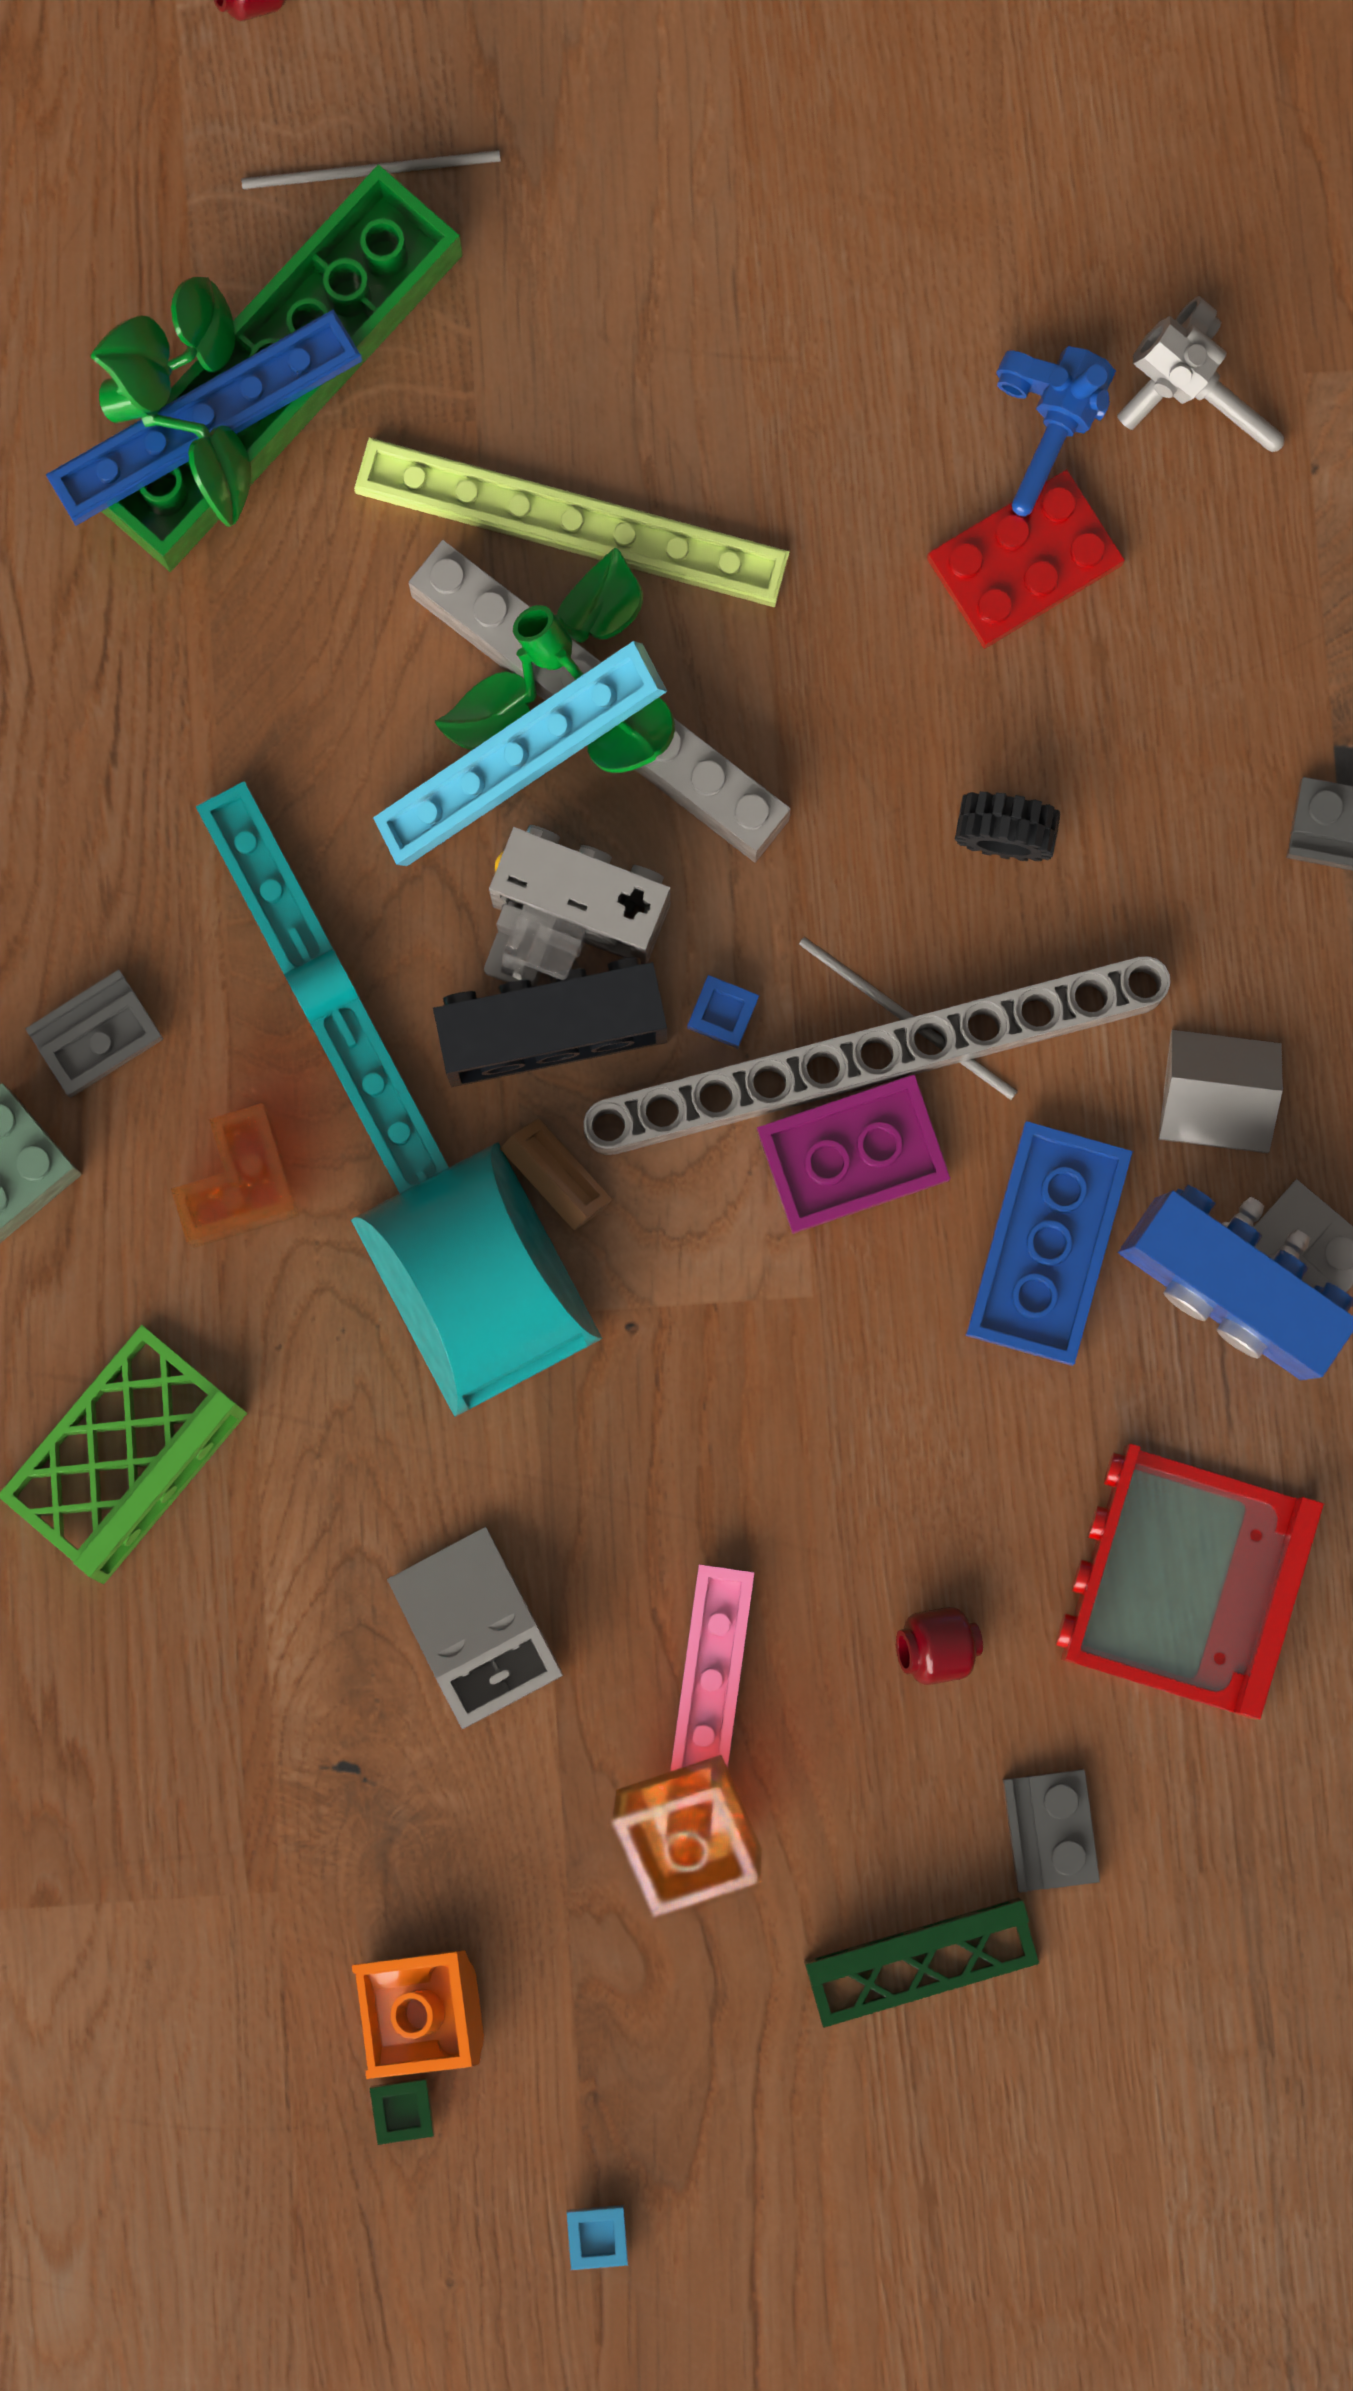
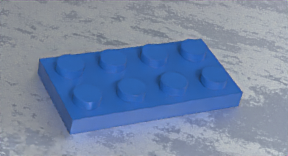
(1049, 1243)

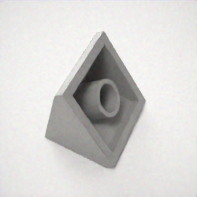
(1221, 1091)

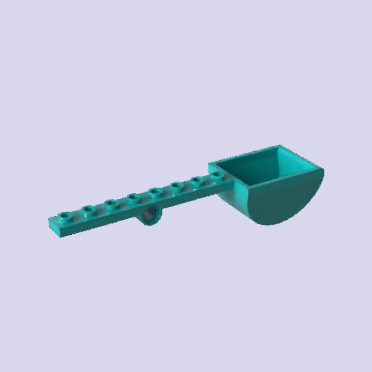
(458, 1239)

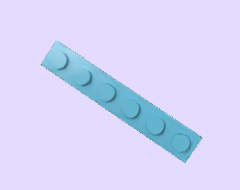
(520, 753)

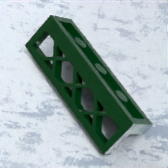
(916, 1942)

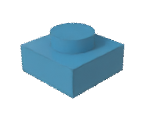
(597, 2237)

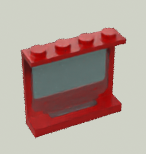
(1189, 1581)

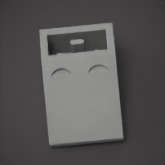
(474, 1628)

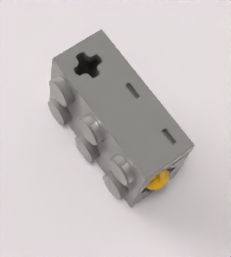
(582, 891)

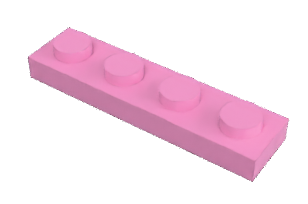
(712, 1665)

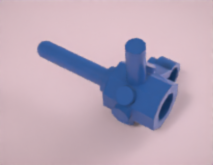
(1070, 400)

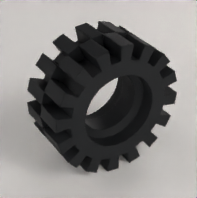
(1007, 826)

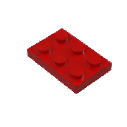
(1025, 565)

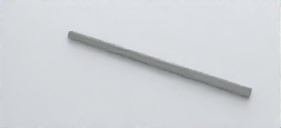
(365, 170)
(902, 1014)

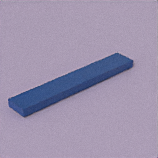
(230, 399)

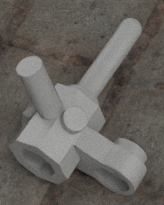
(1184, 366)

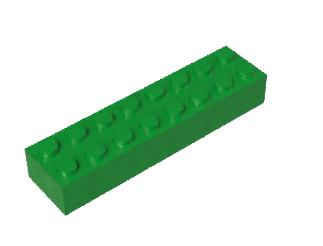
(363, 262)

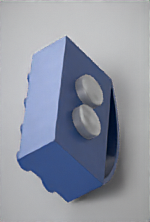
(1252, 1296)

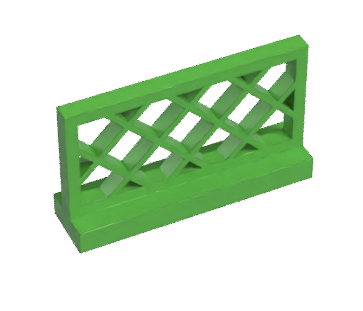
(157, 1485)

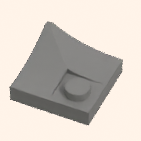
(1331, 1236)

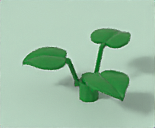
(140, 386)
(599, 607)

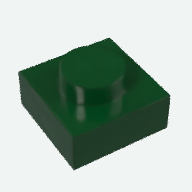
(402, 2111)

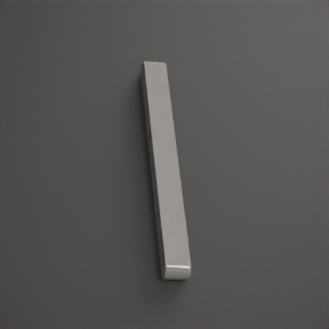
(896, 1036)

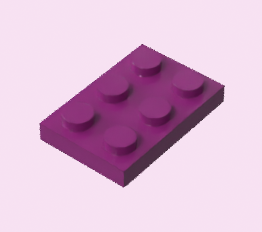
(853, 1154)

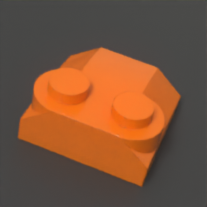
(419, 2014)

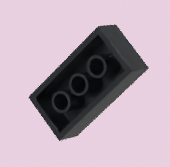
(551, 1022)

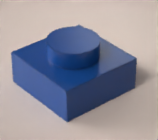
(723, 1011)

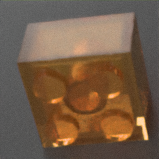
(687, 1835)

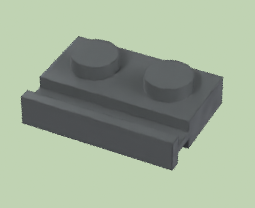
(1323, 824)
(94, 1033)
(1051, 1830)

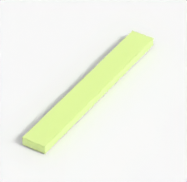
(571, 521)

